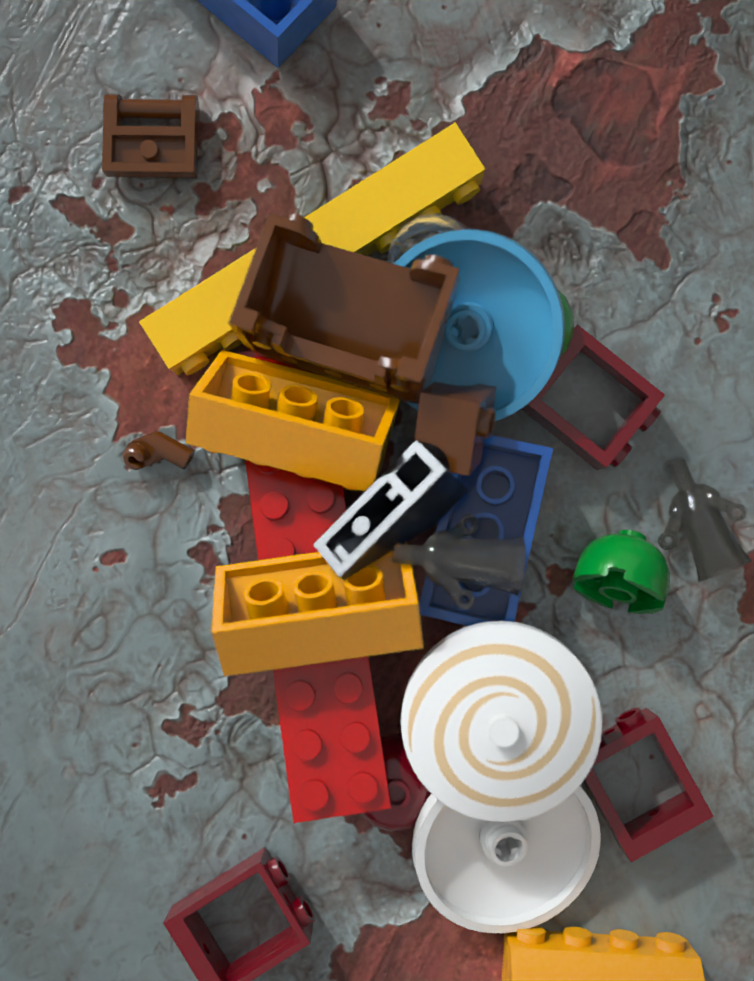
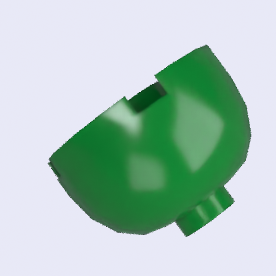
(623, 570)

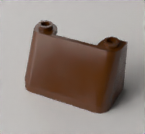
(344, 310)

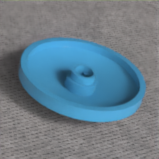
(503, 318)

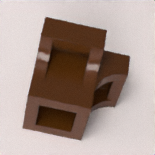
(457, 422)

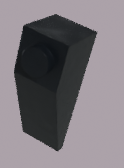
(392, 510)

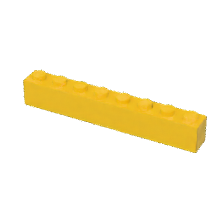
(357, 221)

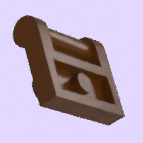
(150, 149)

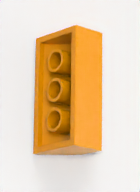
(291, 420)
(305, 614)
(588, 956)

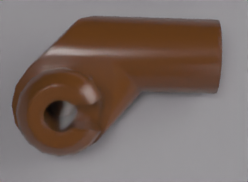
(154, 448)

